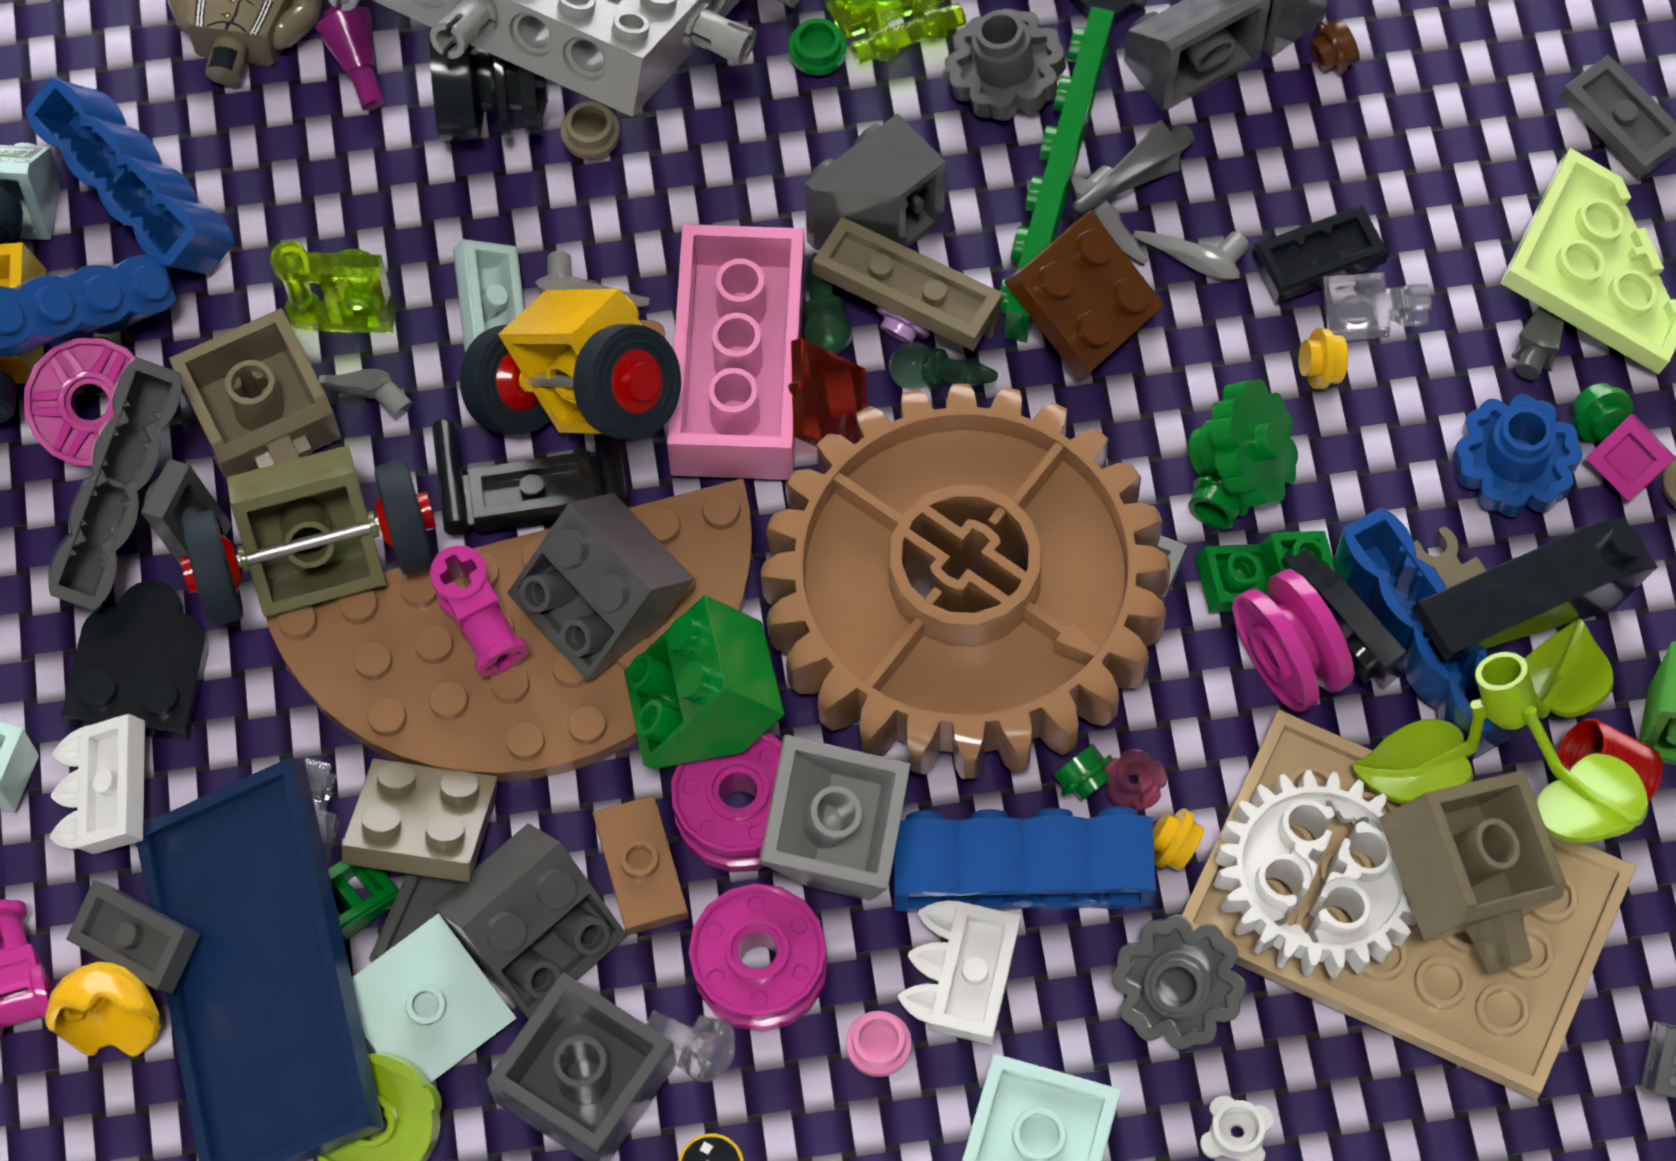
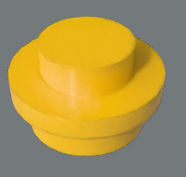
(1323, 358)
(1176, 839)

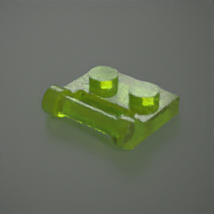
(351, 284)

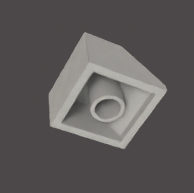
(834, 817)

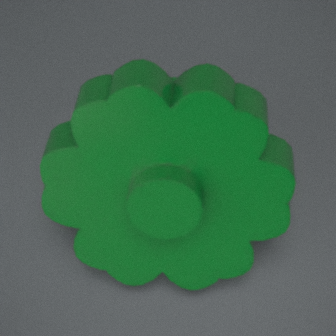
(1247, 444)

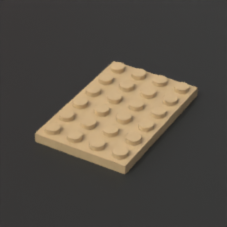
(1438, 988)

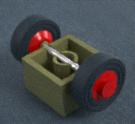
(305, 535)

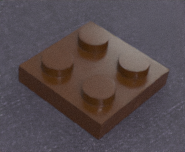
(1084, 294)

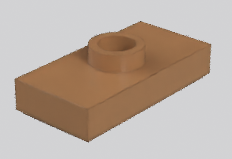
(640, 865)

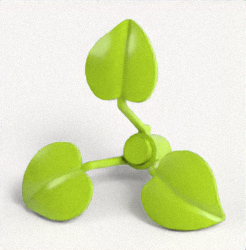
(1562, 676)

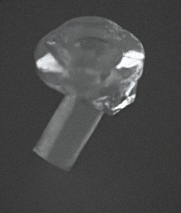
(704, 1048)

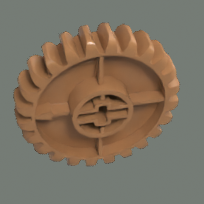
(1027, 567)

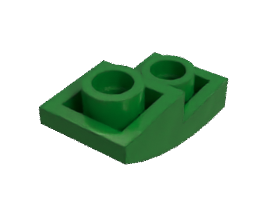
(1237, 568)

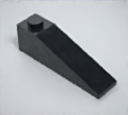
(1538, 590)

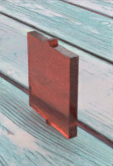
(824, 393)

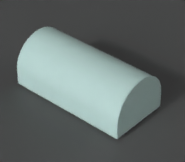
(487, 286)

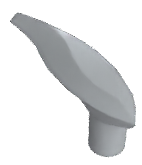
(1109, 215)
(1203, 258)
(560, 278)
(370, 384)

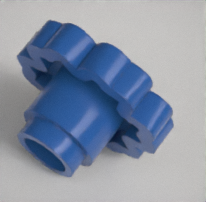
(1517, 455)

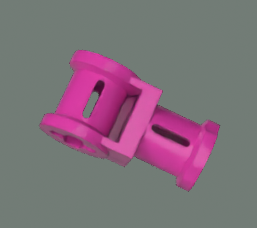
(476, 610)
(23, 978)

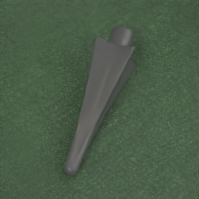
(1150, 159)
(1538, 344)

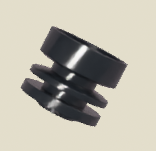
(483, 84)

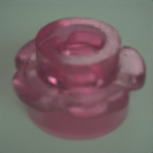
(1138, 795)

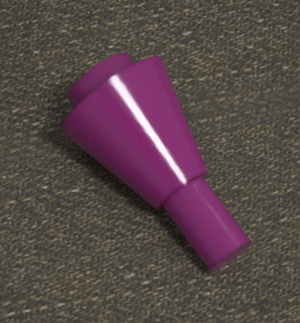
(351, 43)

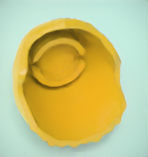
(103, 1008)

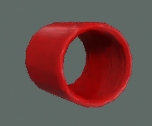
(1596, 737)

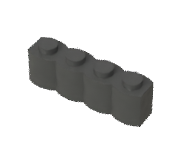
(107, 500)

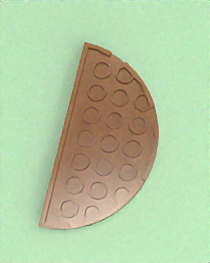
(406, 678)

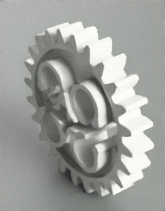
(1266, 848)

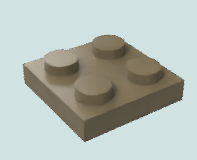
(420, 820)

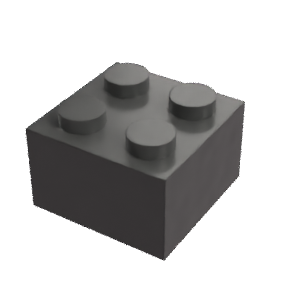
(582, 1071)

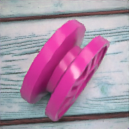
(53, 386)
(1293, 640)
(709, 827)
(751, 919)

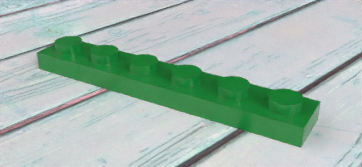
(1061, 151)

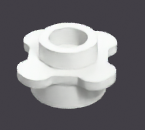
(1236, 1113)

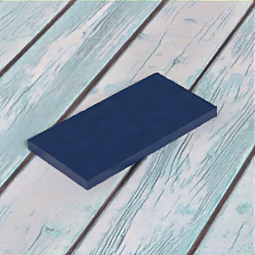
(268, 993)

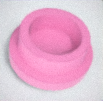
(878, 1043)

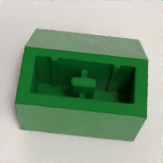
(703, 687)

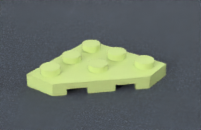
(1595, 265)

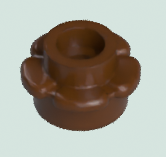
(1334, 46)

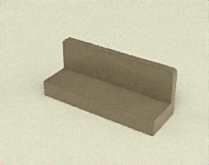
(909, 284)

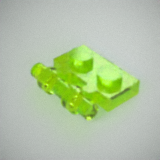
(885, 41)

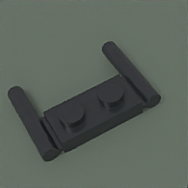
(521, 490)

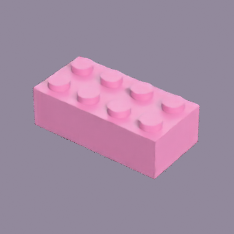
(734, 351)

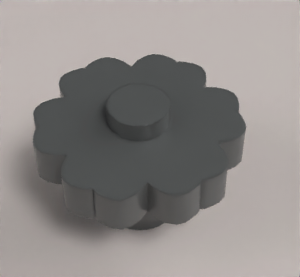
(1005, 64)
(1179, 982)

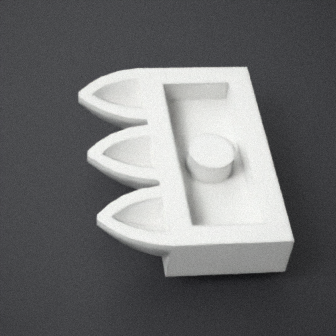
(104, 787)
(968, 969)

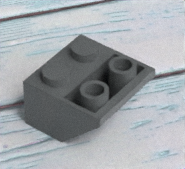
(883, 183)
(599, 583)
(530, 918)

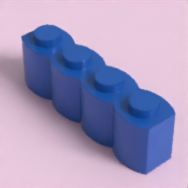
(129, 176)
(82, 303)
(1383, 571)
(1027, 862)

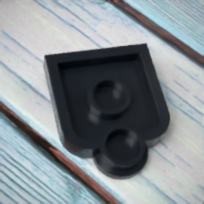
(1371, 645)
(140, 663)

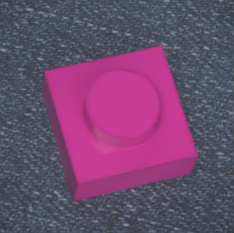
(1631, 458)

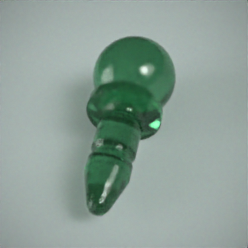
(825, 315)
(917, 366)

